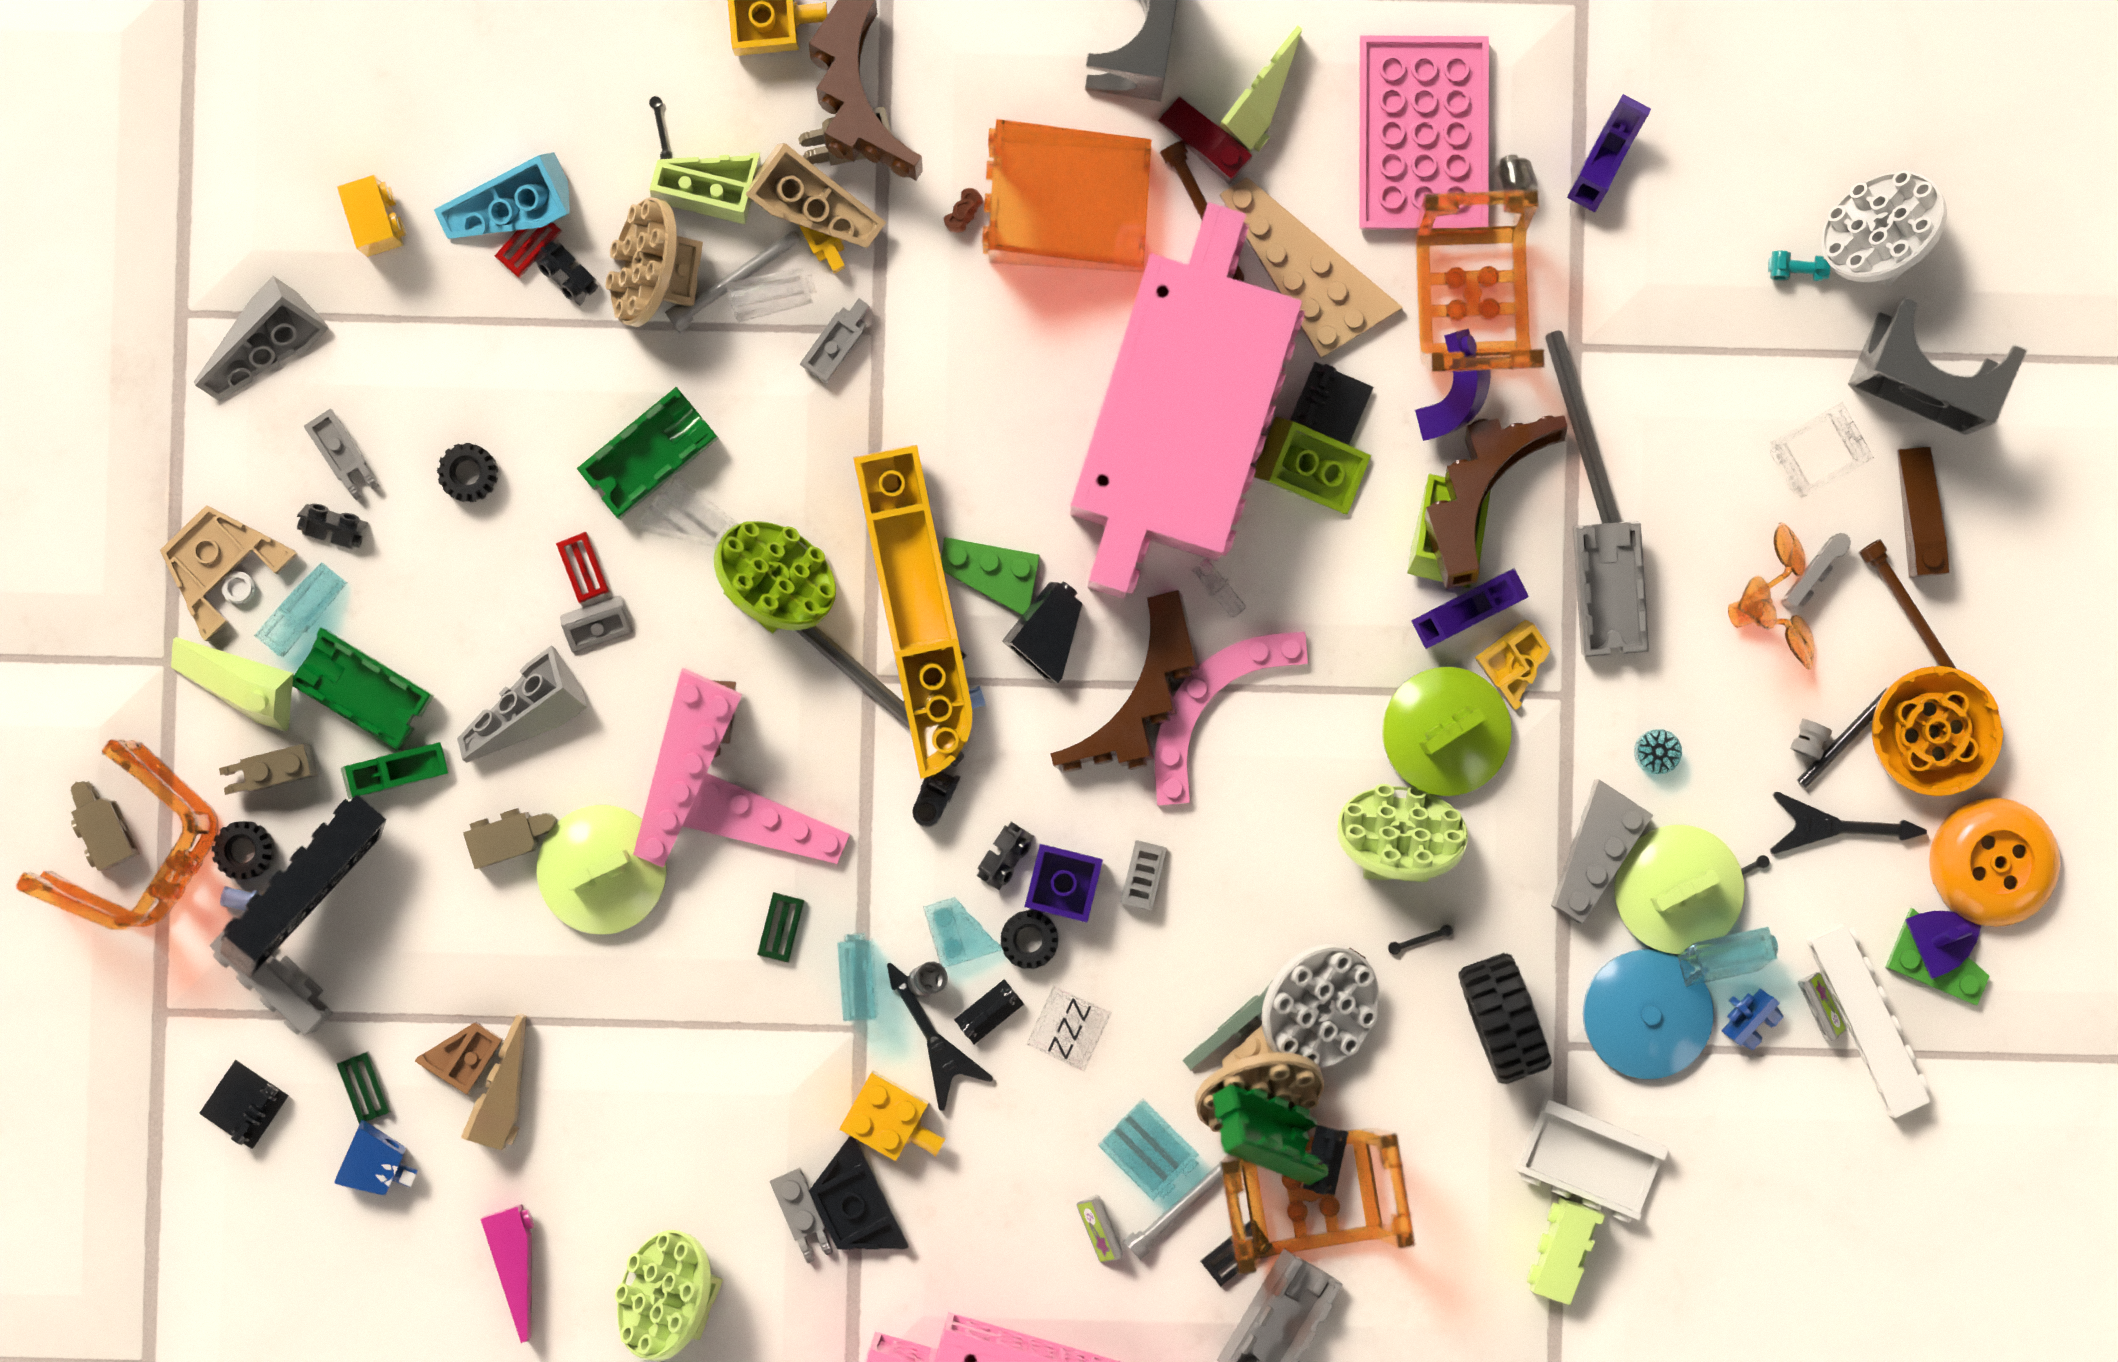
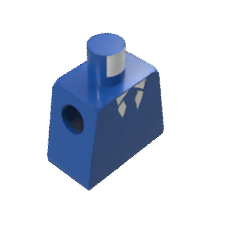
(374, 1162)

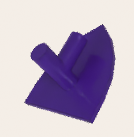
(1942, 939)

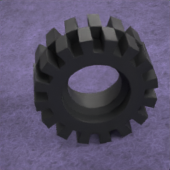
(453, 458)
(224, 843)
(1024, 959)

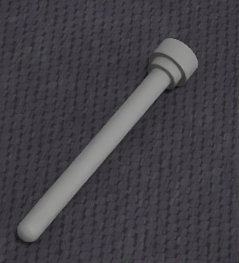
(682, 315)
(1141, 1241)

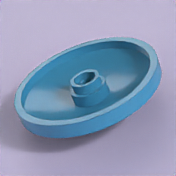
(1645, 1016)

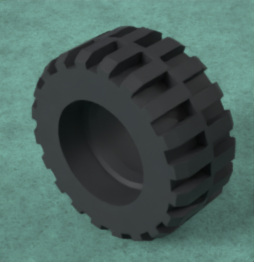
(1505, 1018)

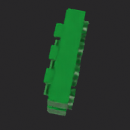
(648, 453)
(361, 689)
(1267, 1133)

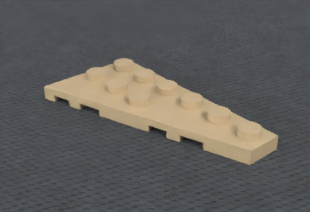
(1333, 292)

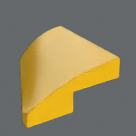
(1514, 661)

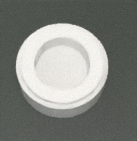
(238, 587)

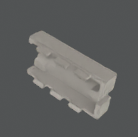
(1610, 588)
(283, 991)
(1283, 1313)

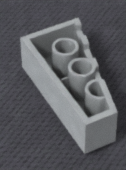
(1601, 844)

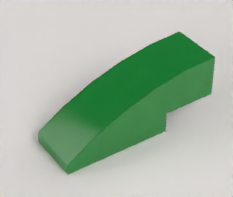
(394, 770)

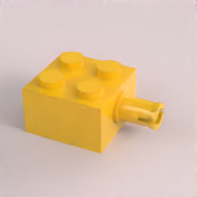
(769, 24)
(888, 1118)

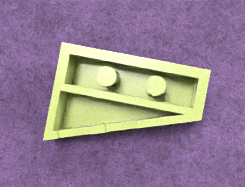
(707, 184)
(1564, 1250)

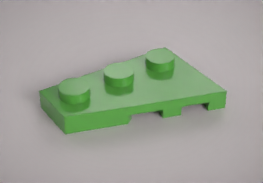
(992, 570)
(1963, 982)

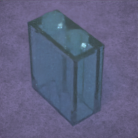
(1728, 956)
(857, 977)
(1149, 1150)

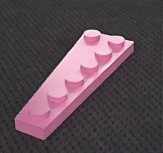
(691, 738)
(748, 817)

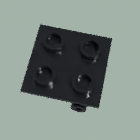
(1331, 403)
(243, 1104)

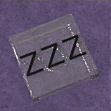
(1068, 1028)

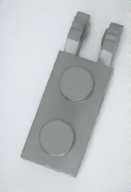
(339, 451)
(1816, 570)
(800, 1211)

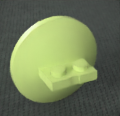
(1401, 836)
(591, 871)
(1679, 888)
(667, 1298)

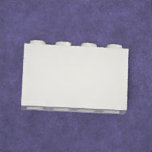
(1590, 1160)

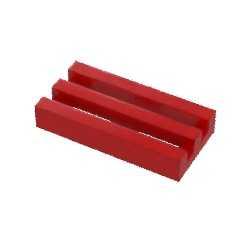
(524, 266)
(592, 593)

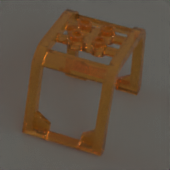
(1505, 354)
(174, 873)
(1398, 1234)

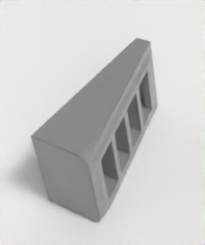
(1137, 901)

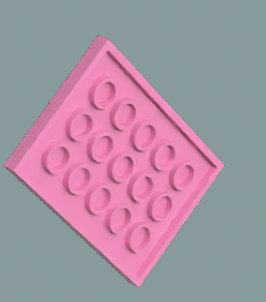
(1422, 127)

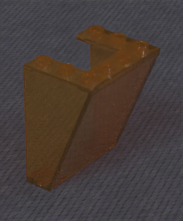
(1066, 197)

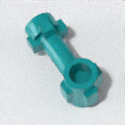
(1781, 266)

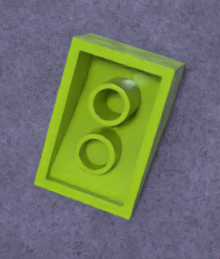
(1311, 465)
(1422, 557)

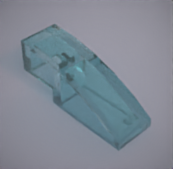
(300, 609)

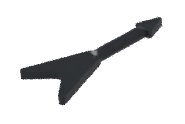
(1816, 825)
(944, 1057)

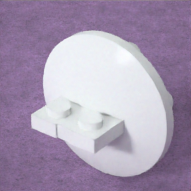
(1884, 227)
(1321, 1005)

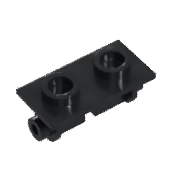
(555, 263)
(317, 520)
(999, 869)
(989, 1011)
(1329, 1148)

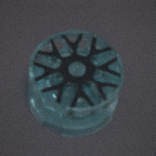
(1657, 751)

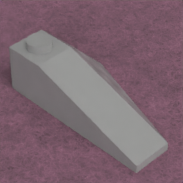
(535, 704)

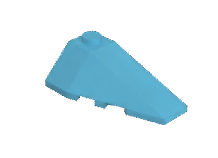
(515, 200)

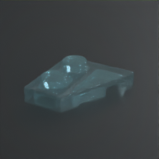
(956, 933)

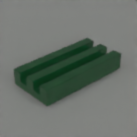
(788, 900)
(351, 1091)

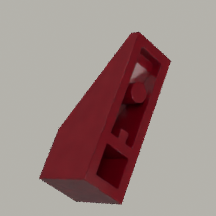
(1206, 140)

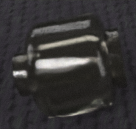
(1514, 174)

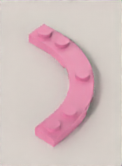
(1197, 691)

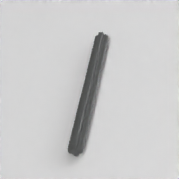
(1582, 427)
(860, 676)

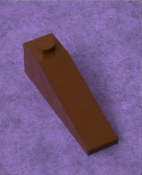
(1922, 514)

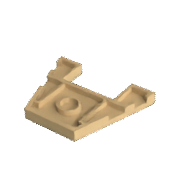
(208, 552)

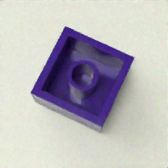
(1063, 883)

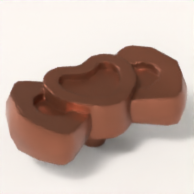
(963, 210)

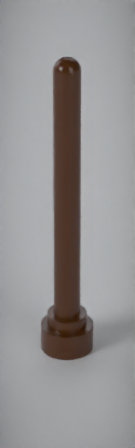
(1176, 157)
(1876, 556)

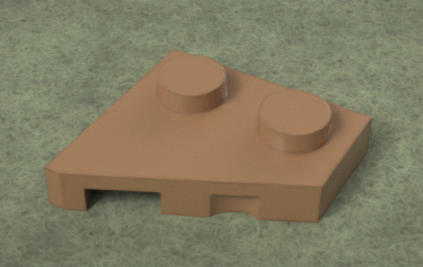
(462, 1056)

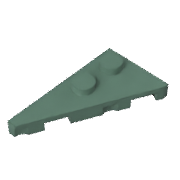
(1235, 1025)

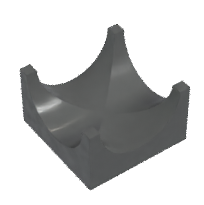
(1141, 64)
(1900, 373)

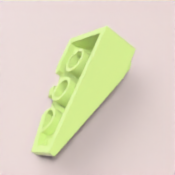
(1254, 110)
(244, 684)

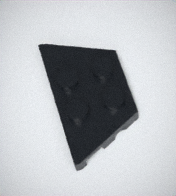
(855, 1204)

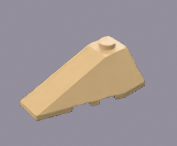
(806, 196)
(497, 1111)

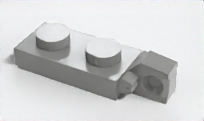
(836, 341)

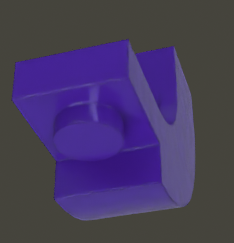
(1608, 152)
(1465, 396)
(1470, 608)

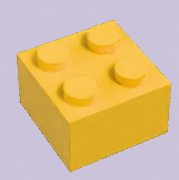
(371, 215)

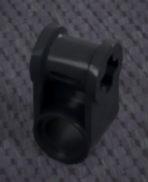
(935, 795)

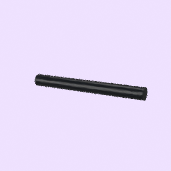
(1839, 744)

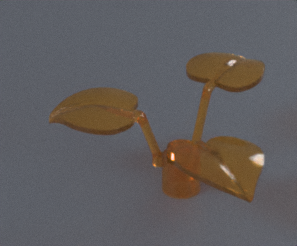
(1758, 606)

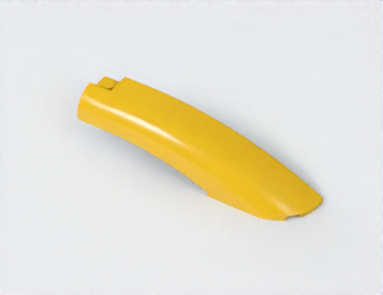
(916, 605)

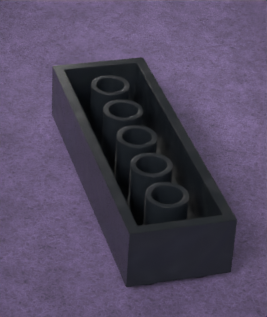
(302, 885)

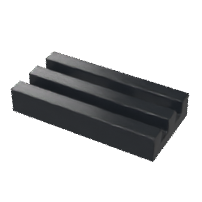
(1213, 1270)

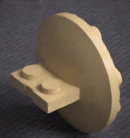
(656, 264)
(1258, 1067)

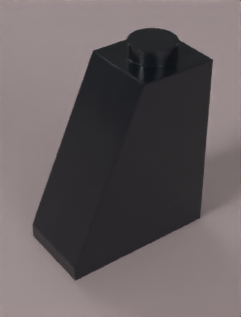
(1047, 631)

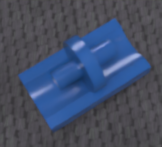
(1749, 1015)

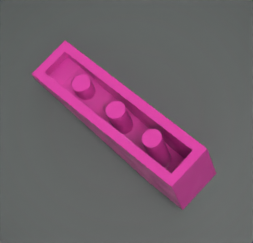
(511, 1250)

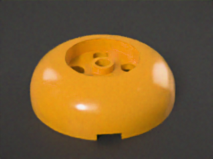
(1966, 754)
(1959, 850)

